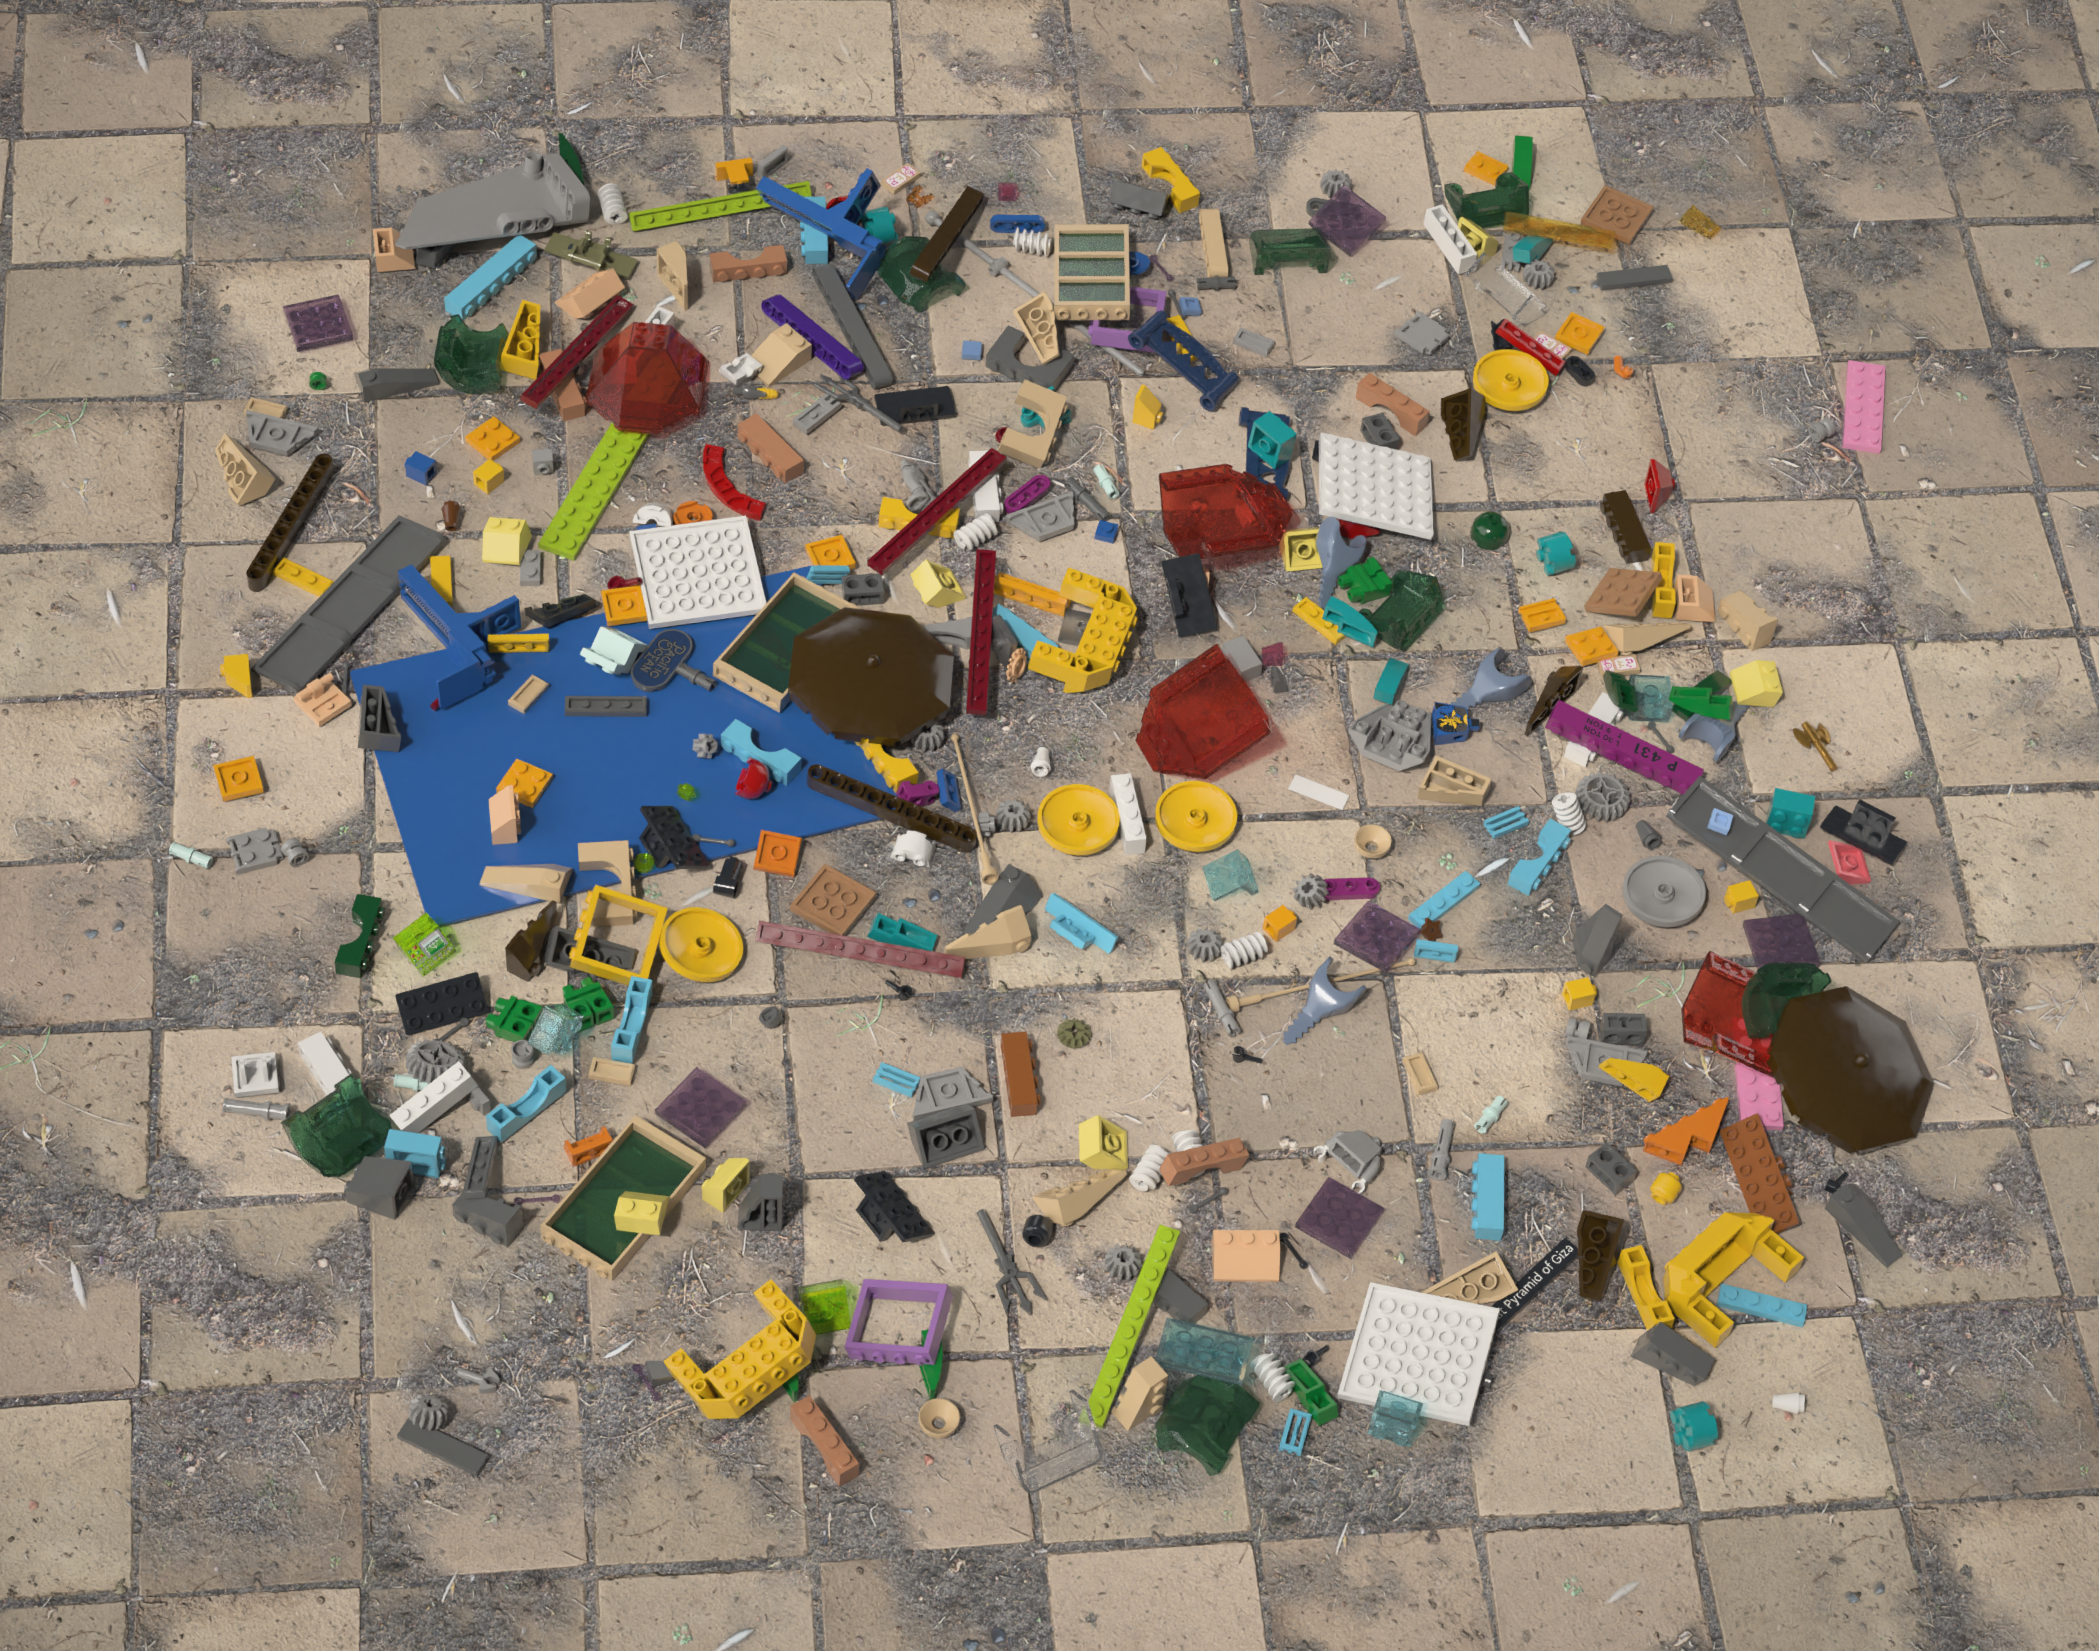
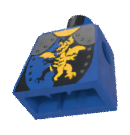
(1451, 723)

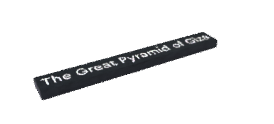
(1535, 1281)

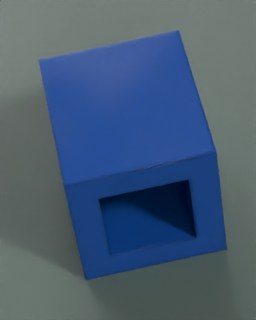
(420, 468)

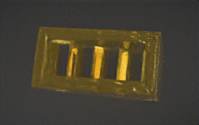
(1696, 219)

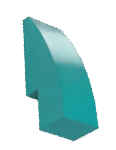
(1531, 248)
(1349, 621)
(1390, 681)
(901, 933)

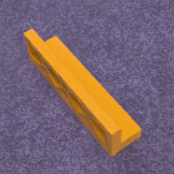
(1030, 594)

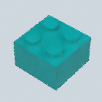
(1272, 440)
(1790, 812)

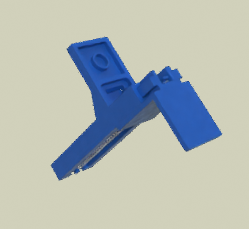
(837, 222)
(460, 633)

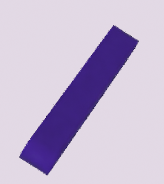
(823, 344)

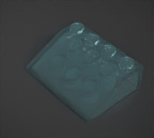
(1204, 1351)

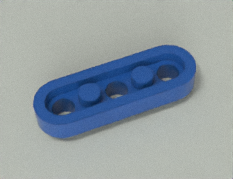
(1009, 223)

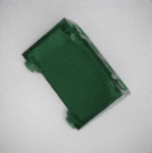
(1489, 206)
(1288, 246)
(1408, 610)

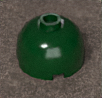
(1490, 530)

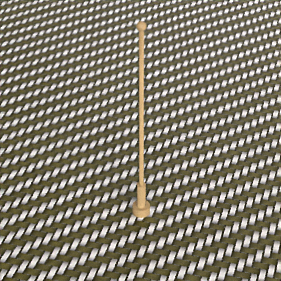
(989, 874)
(1234, 1003)

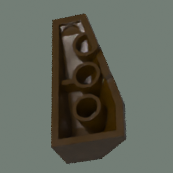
(1463, 418)
(1559, 686)
(528, 947)
(1599, 1249)

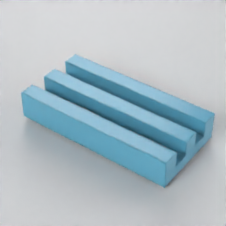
(827, 574)
(1503, 819)
(1435, 950)
(898, 1077)
(1291, 1448)

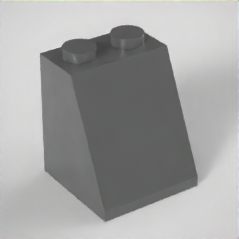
(380, 1185)

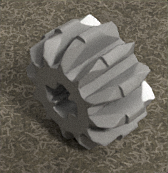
(1333, 181)
(1538, 274)
(929, 737)
(1013, 815)
(1310, 891)
(1204, 944)
(1122, 1262)
(428, 1412)

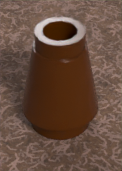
(451, 514)

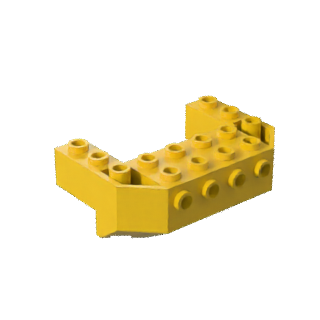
(1101, 641)
(1713, 1259)
(755, 1366)

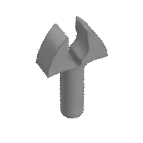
(481, 1379)

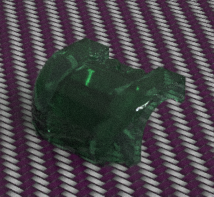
(896, 270)
(468, 357)
(1771, 990)
(337, 1130)
(1205, 1420)

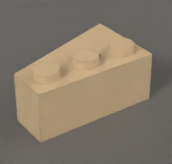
(1747, 620)

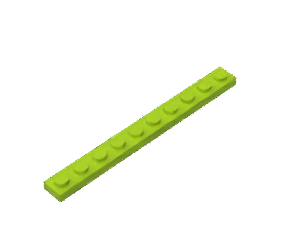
(706, 208)
(1132, 1323)

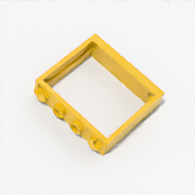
(604, 970)

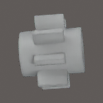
(705, 746)
(986, 824)

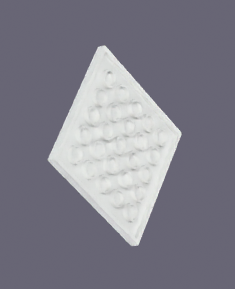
(1375, 486)
(697, 572)
(1420, 1351)

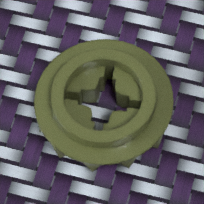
(1065, 1033)

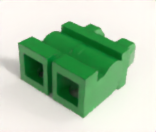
(1365, 582)
(590, 1002)
(515, 1020)

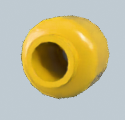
(1665, 1188)

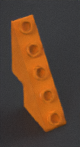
(1691, 1130)

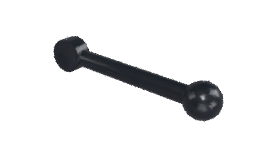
(1284, 1238)

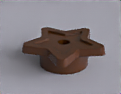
(1426, 929)

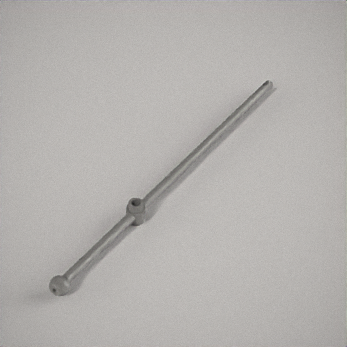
(998, 267)

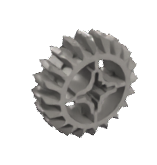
(1606, 800)
(431, 1059)

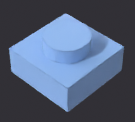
(1720, 821)

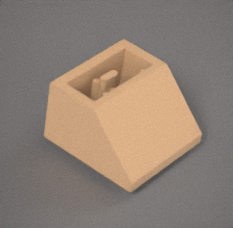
(387, 254)
(1693, 599)
(504, 816)

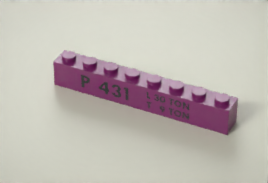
(1622, 747)

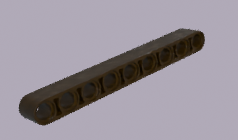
(947, 234)
(290, 522)
(886, 800)

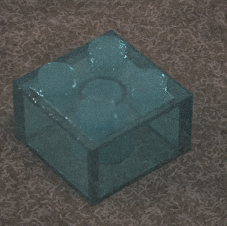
(1651, 697)
(555, 1029)
(1395, 1418)

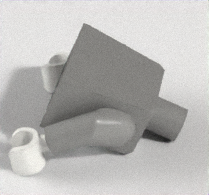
(1355, 1152)

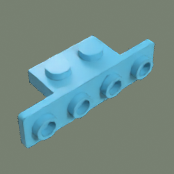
(1078, 926)

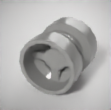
(1820, 430)
(293, 850)
(1581, 1032)
(522, 1054)

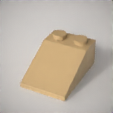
(673, 271)
(781, 354)

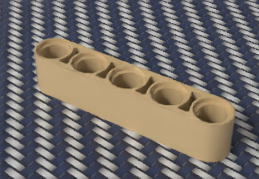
(1213, 242)

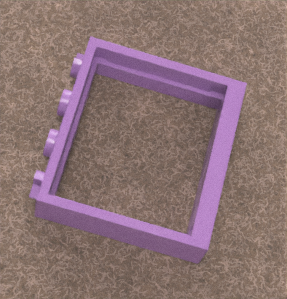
(1119, 338)
(902, 1291)

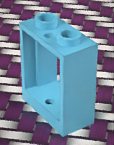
(421, 1150)

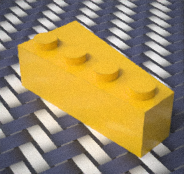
(522, 345)

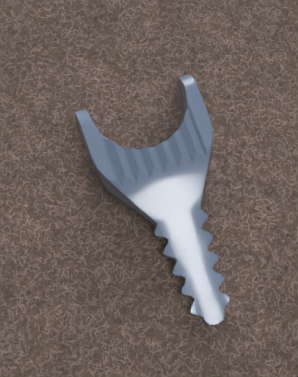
(1335, 555)
(1491, 684)
(1716, 732)
(1321, 1003)

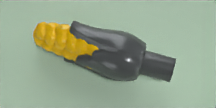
(755, 392)

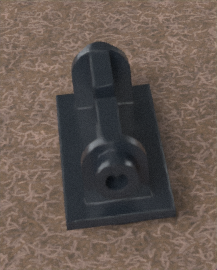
(1499, 342)

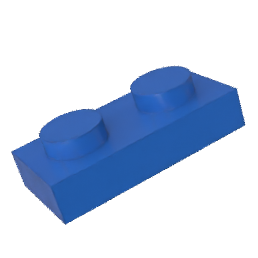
(948, 790)

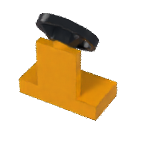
(737, 173)

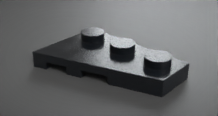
(555, 613)

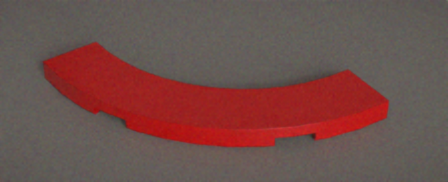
(724, 489)

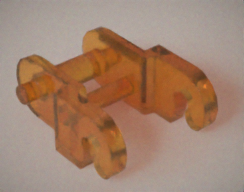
(922, 200)

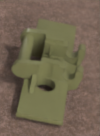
(590, 253)

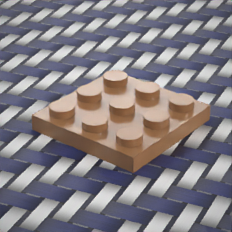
(1618, 213)
(1623, 592)
(833, 901)

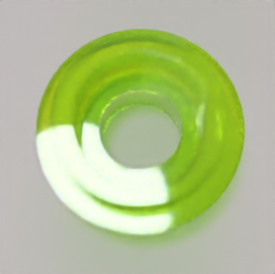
(686, 791)
(643, 867)

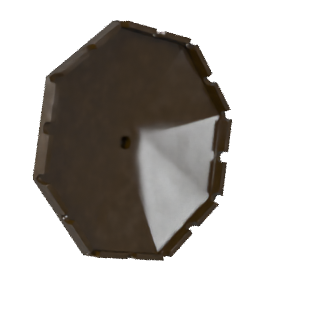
(870, 676)
(1849, 1070)

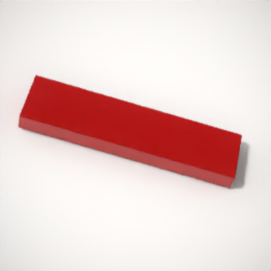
(1530, 346)

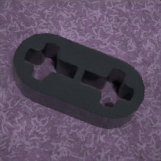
(1580, 370)

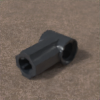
(727, 882)

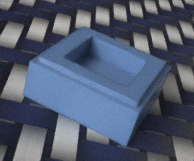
(1190, 306)
(971, 350)

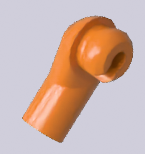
(1623, 371)

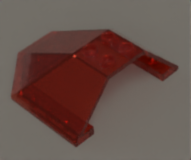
(647, 379)
(1221, 512)
(1201, 718)
(1715, 1018)

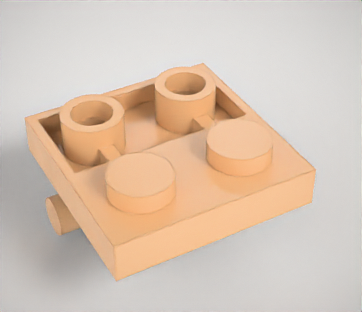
(322, 700)

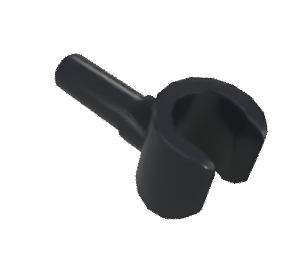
(905, 988)
(1242, 1056)
(1832, 1185)
(1313, 1356)

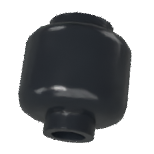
(1037, 1230)

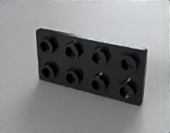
(916, 404)
(1189, 595)
(1866, 829)
(670, 839)
(441, 1003)
(889, 1210)

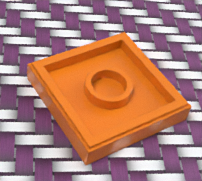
(777, 853)

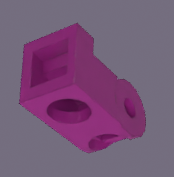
(918, 794)

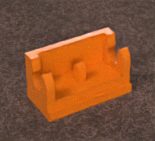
(587, 1148)

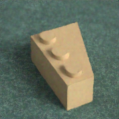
(1453, 784)
(1143, 1395)

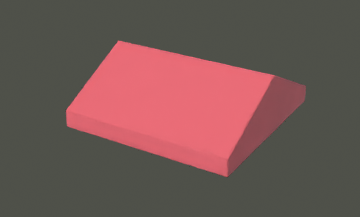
(1849, 863)

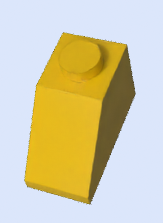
(1146, 408)
(237, 673)

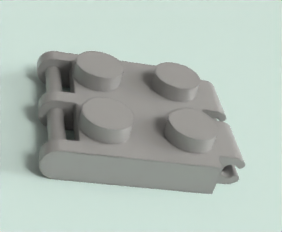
(1422, 335)
(256, 849)

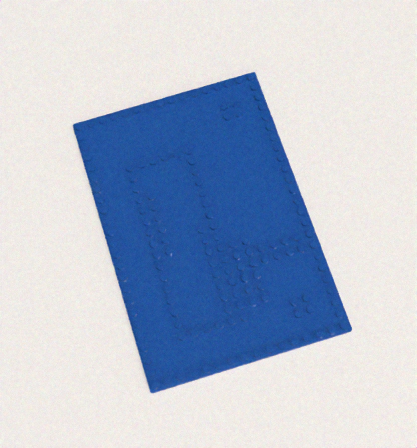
(598, 763)

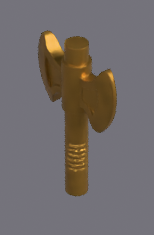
(1815, 737)

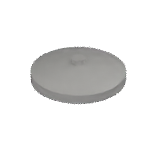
(1663, 891)

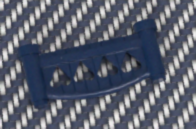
(1151, 335)
(1253, 461)

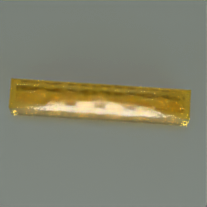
(1558, 230)

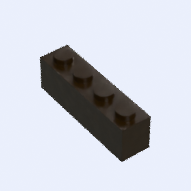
(1625, 527)

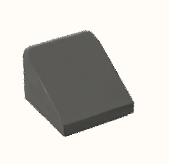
(1278, 681)
(658, 1373)

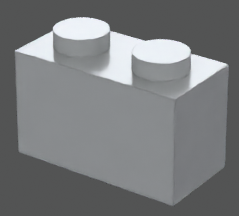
(1243, 658)

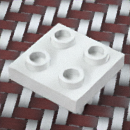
(255, 1074)

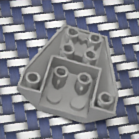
(1393, 735)

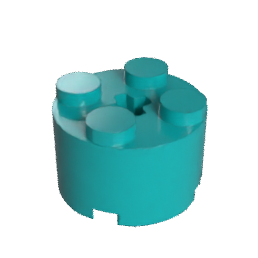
(880, 224)
(1555, 553)
(1694, 1426)

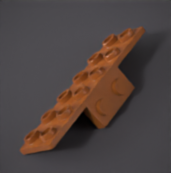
(1760, 1172)

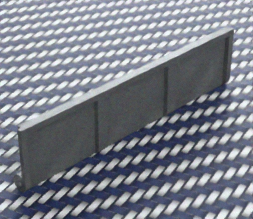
(347, 605)
(1785, 870)

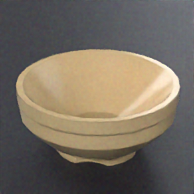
(1373, 835)
(942, 1410)

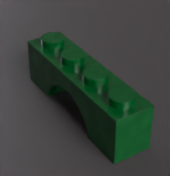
(353, 957)

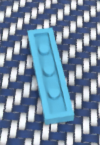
(1445, 899)
(1761, 1305)

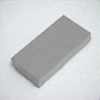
(773, 162)
(1253, 342)

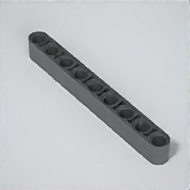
(852, 325)

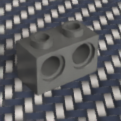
(1379, 431)
(863, 589)
(1623, 1028)
(1608, 1171)

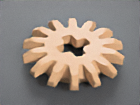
(1017, 665)

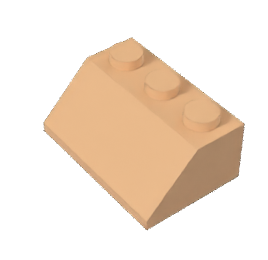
(591, 294)
(1245, 1255)

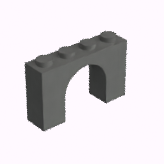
(1002, 360)

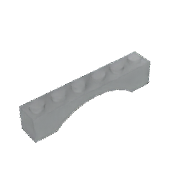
(952, 632)

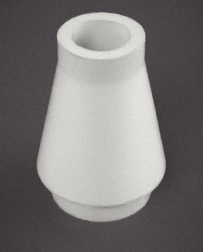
(1041, 762)
(1789, 1402)

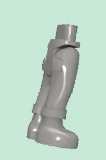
(915, 481)

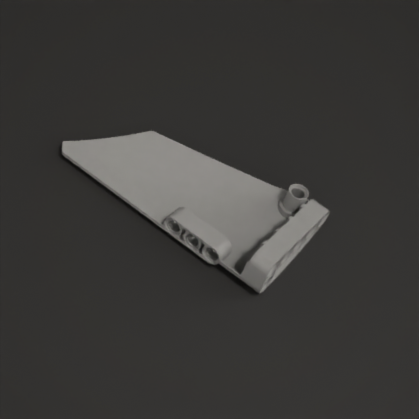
(502, 205)

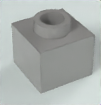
(542, 461)

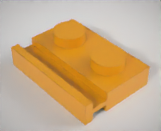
(1485, 167)
(1542, 615)

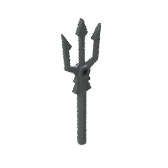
(853, 397)
(1008, 1268)

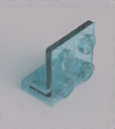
(1229, 875)

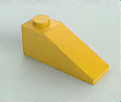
(1639, 1077)

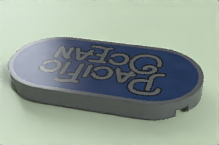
(660, 660)

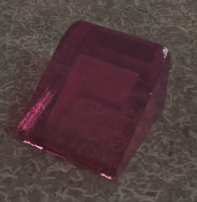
(1007, 191)
(1273, 655)

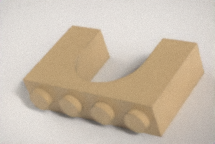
(1049, 407)
(613, 857)

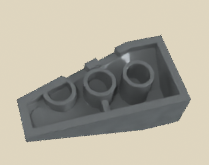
(387, 382)
(1010, 890)
(1595, 939)
(562, 940)
(1861, 1218)

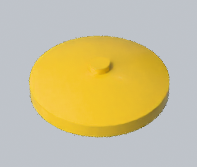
(1510, 379)
(1196, 816)
(1078, 819)
(701, 944)

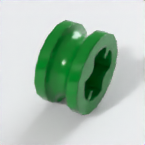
(318, 381)

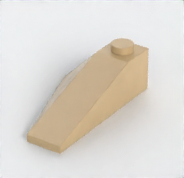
(1039, 325)
(243, 472)
(1640, 636)
(534, 880)
(1002, 937)
(1071, 1203)
(1478, 1283)

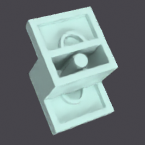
(613, 651)

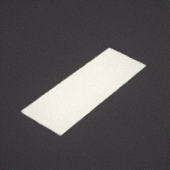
(1318, 792)

